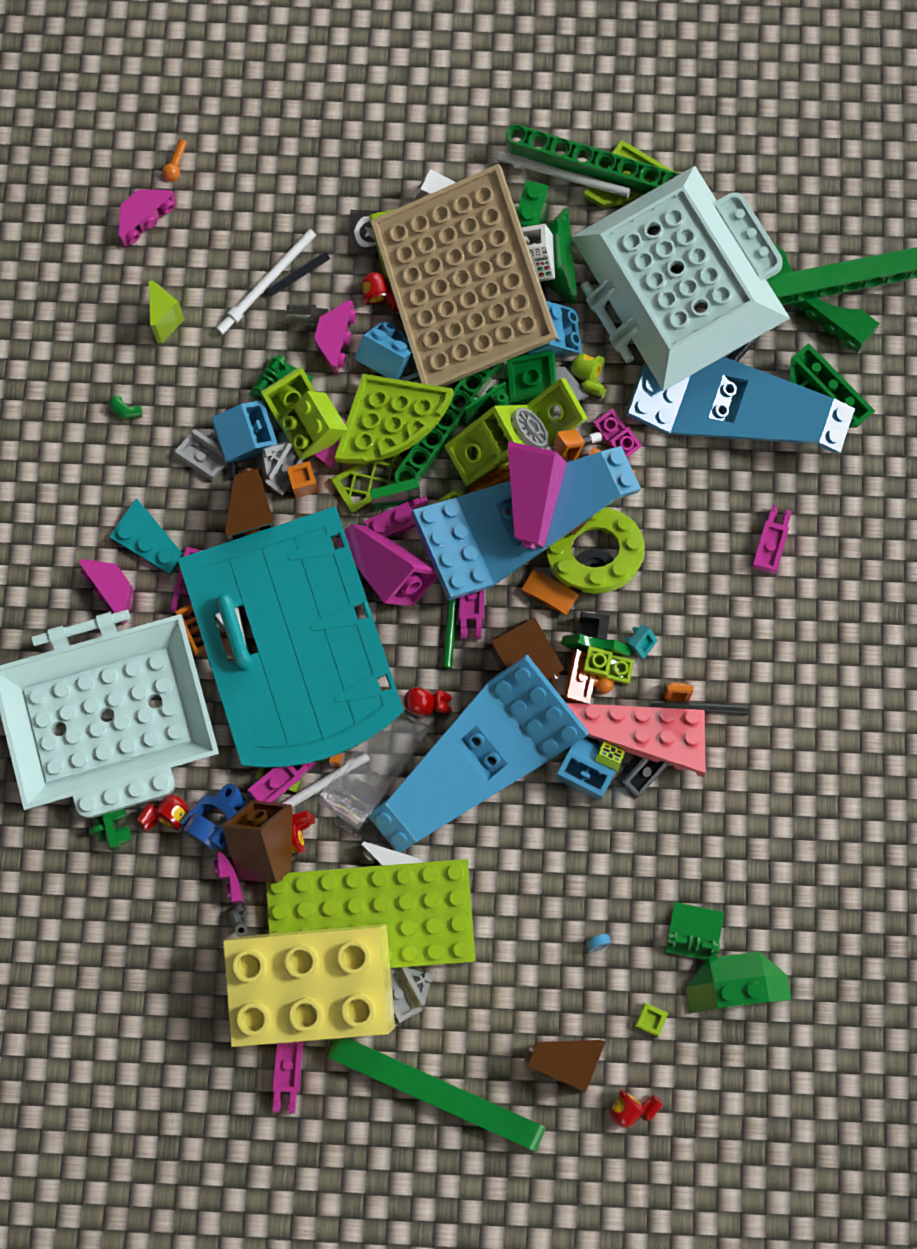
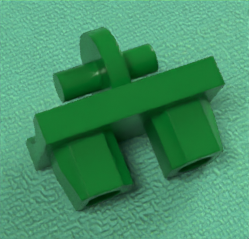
(115, 836)

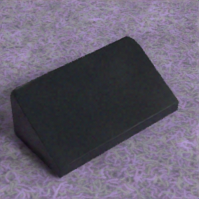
(640, 774)

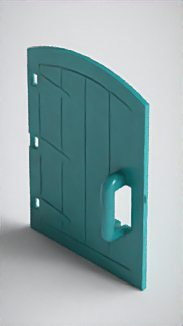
(316, 664)

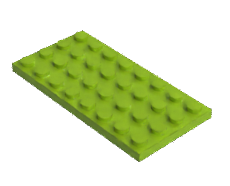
(421, 903)

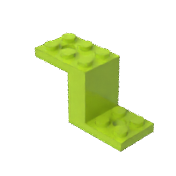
(494, 431)

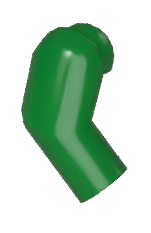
(122, 410)

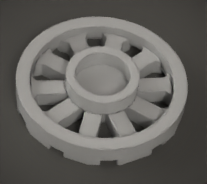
(529, 428)

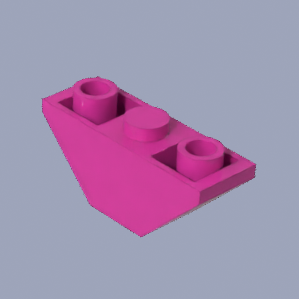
(142, 212)
(334, 335)
(110, 584)

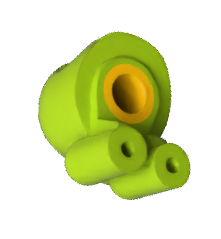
(588, 370)

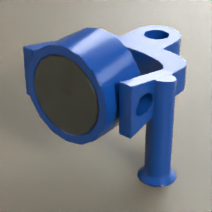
(203, 831)

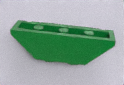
(564, 281)
(815, 373)
(736, 982)

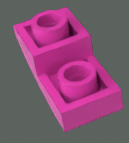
(616, 433)
(226, 872)

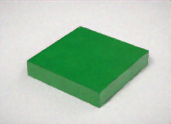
(530, 376)
(394, 494)

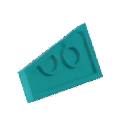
(146, 539)

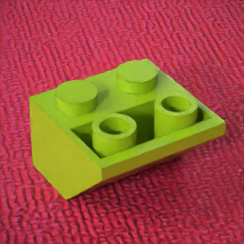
(312, 424)

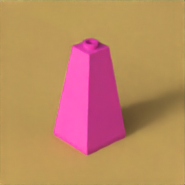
(535, 486)
(389, 568)

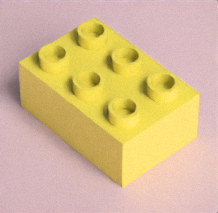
(309, 985)

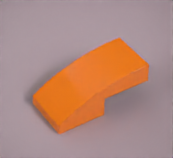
(550, 592)

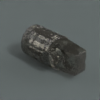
(303, 314)

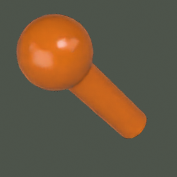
(170, 171)

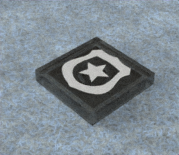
(360, 235)

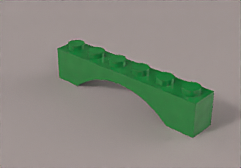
(849, 325)

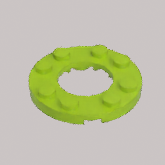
(602, 578)

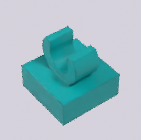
(642, 641)

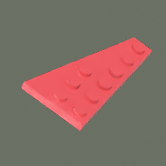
(649, 732)

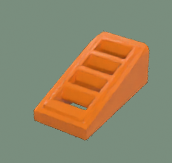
(569, 444)
(193, 642)
(677, 691)

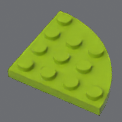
(390, 418)

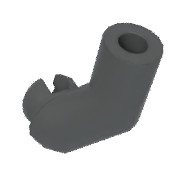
(235, 919)

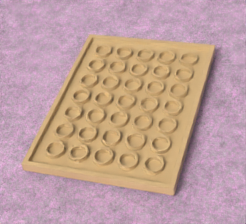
(463, 278)

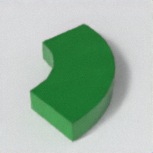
(582, 642)

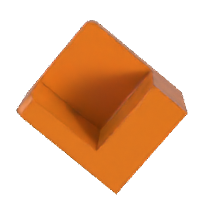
(302, 479)

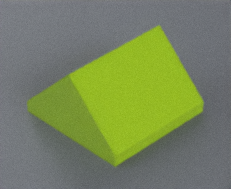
(164, 312)
(285, 393)

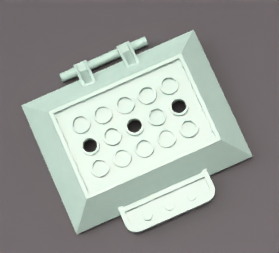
(724, 266)
(96, 760)

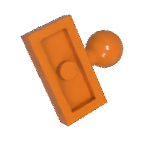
(581, 683)

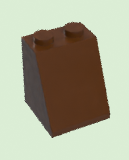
(248, 506)
(524, 640)
(261, 841)
(566, 1061)

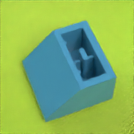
(567, 330)
(385, 350)
(243, 431)
(583, 772)

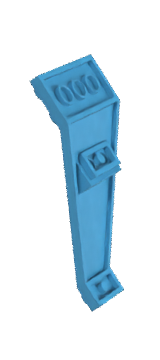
(755, 408)
(475, 539)
(518, 724)

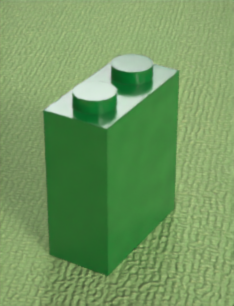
(533, 204)

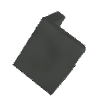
(593, 625)

